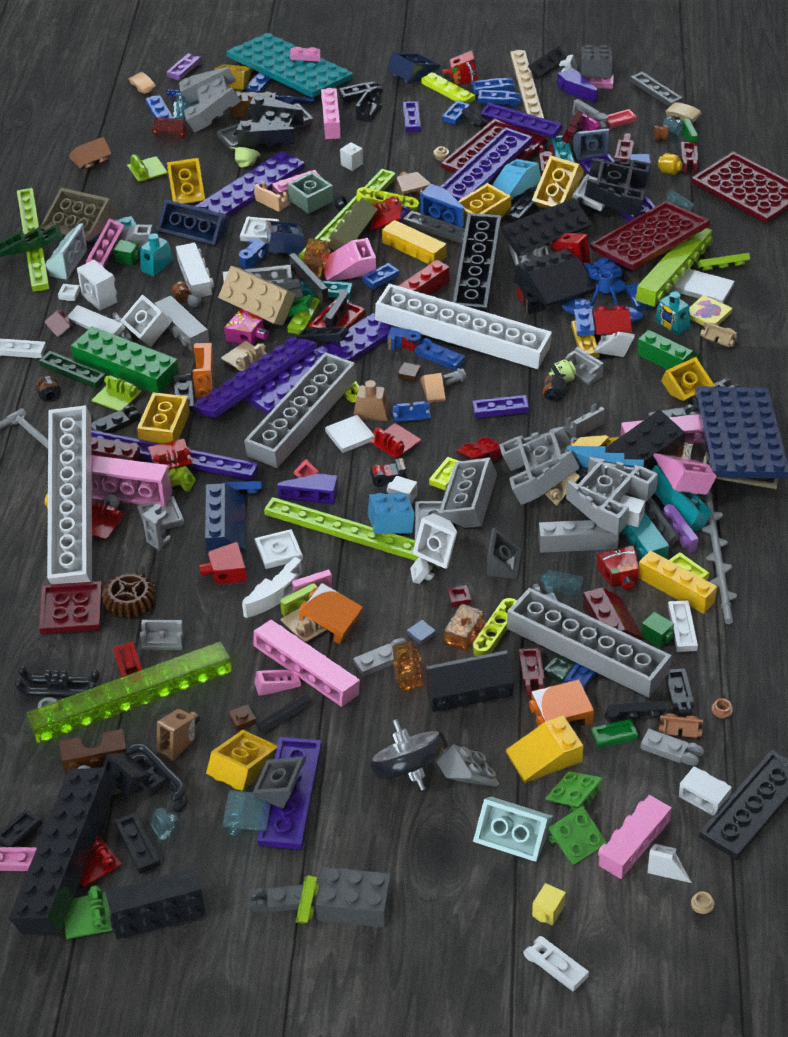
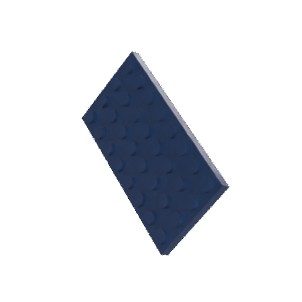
(741, 432)

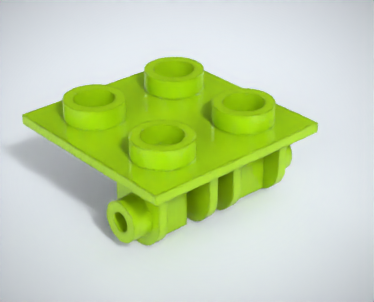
(146, 168)
(116, 393)

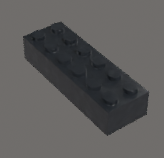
(653, 435)

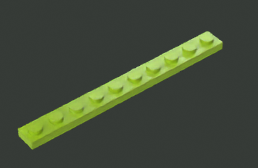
(378, 182)
(35, 258)
(341, 528)

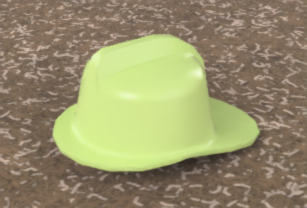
(245, 156)

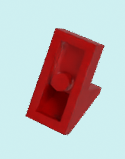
(127, 659)

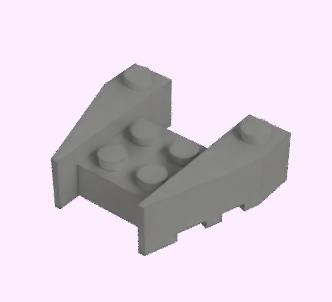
(213, 94)
(543, 462)
(605, 486)

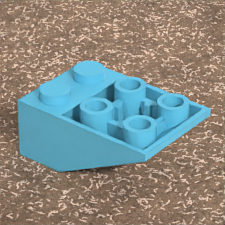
(518, 177)

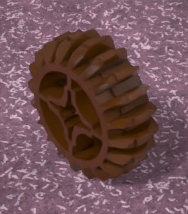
(129, 595)

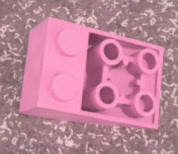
(350, 261)
(686, 474)

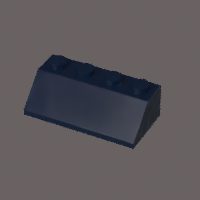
(192, 222)
(224, 517)

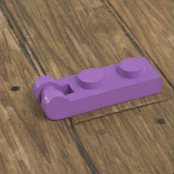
(184, 66)
(687, 537)

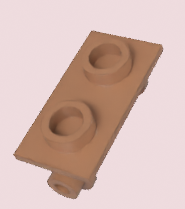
(688, 725)

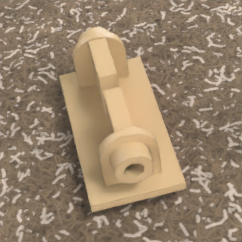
(727, 336)

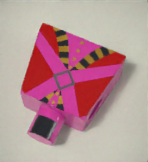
(245, 327)

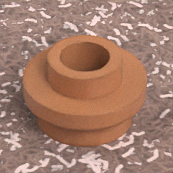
(722, 708)

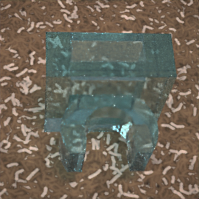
(163, 823)

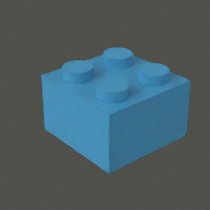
(390, 513)

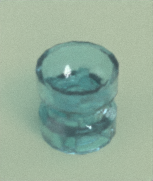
(674, 126)

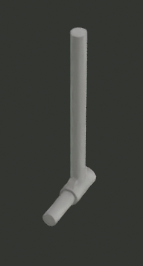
(19, 417)

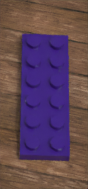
(288, 825)

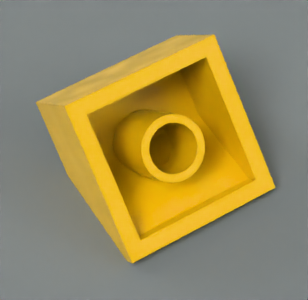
(683, 379)

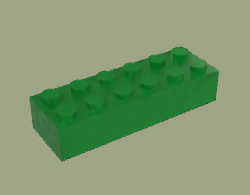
(125, 360)

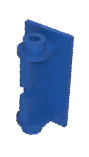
(404, 412)

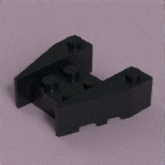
(275, 123)
(613, 184)

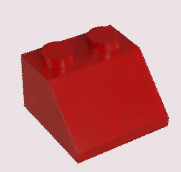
(612, 320)

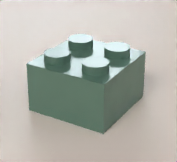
(310, 192)

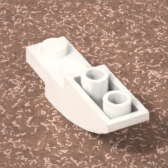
(271, 592)

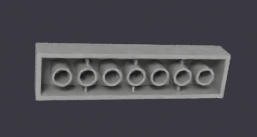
(300, 410)
(589, 642)

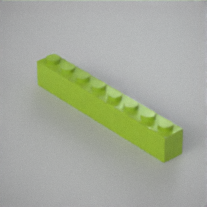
(672, 268)

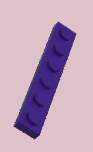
(522, 120)

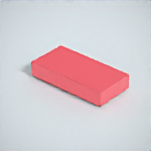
(620, 118)

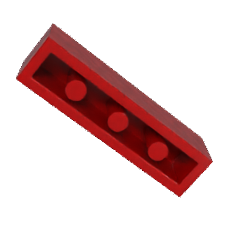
(428, 279)

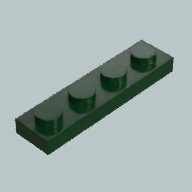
(72, 369)

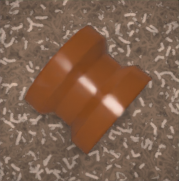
(661, 132)
(180, 292)

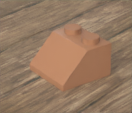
(90, 153)

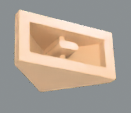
(433, 387)

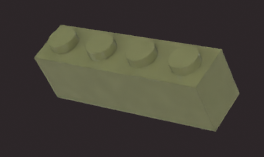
(353, 225)

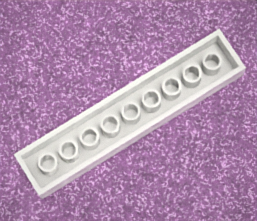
(463, 326)
(69, 496)

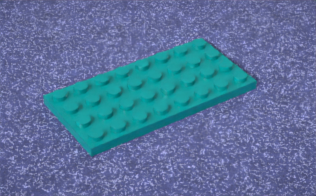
(272, 58)

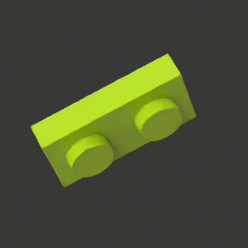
(294, 601)
(309, 890)

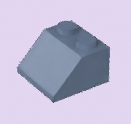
(590, 143)

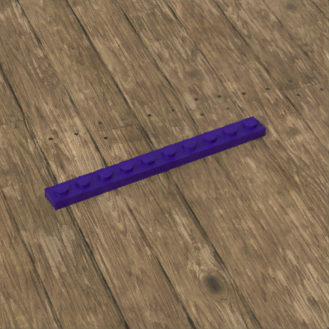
(201, 460)

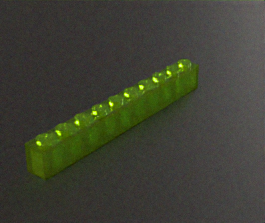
(128, 692)

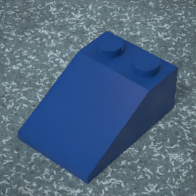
(441, 205)

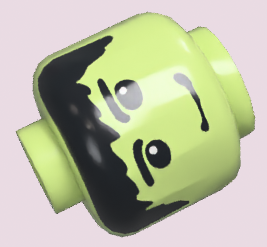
(564, 369)

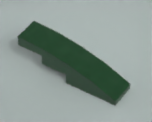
(27, 242)

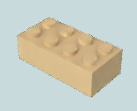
(257, 295)

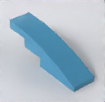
(583, 453)

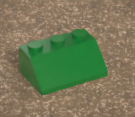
(663, 351)

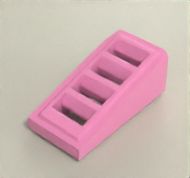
(269, 681)

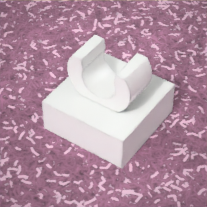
(569, 63)
(421, 570)

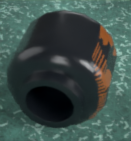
(48, 388)
(554, 388)

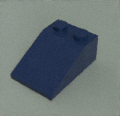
(411, 66)
(284, 237)

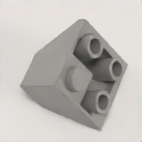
(138, 234)
(467, 766)

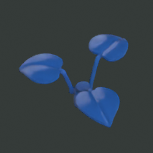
(606, 284)

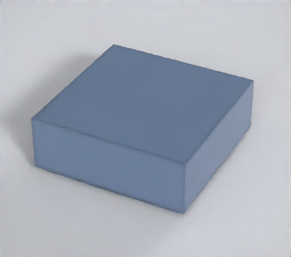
(421, 632)

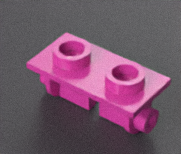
(589, 124)

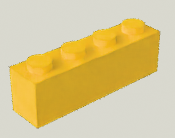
(414, 242)
(677, 581)

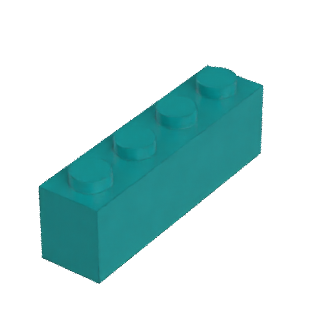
(687, 503)
(646, 538)

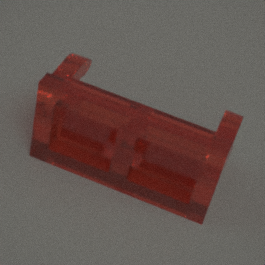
(170, 126)

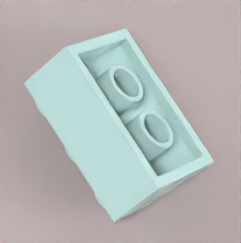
(67, 254)
(512, 828)

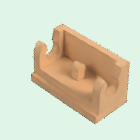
(270, 198)

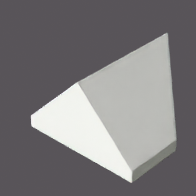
(615, 344)
(665, 863)

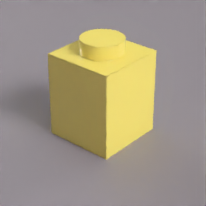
(548, 904)

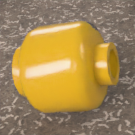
(670, 164)

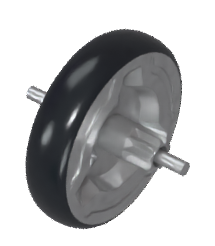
(409, 754)

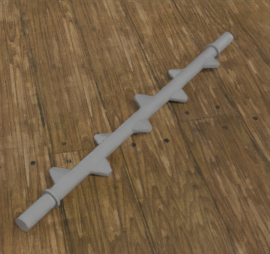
(716, 556)

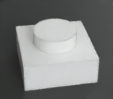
(69, 292)

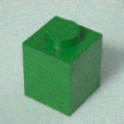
(126, 252)
(657, 630)

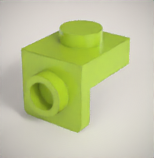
(182, 477)

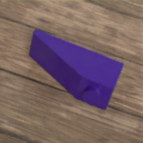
(576, 85)
(313, 488)

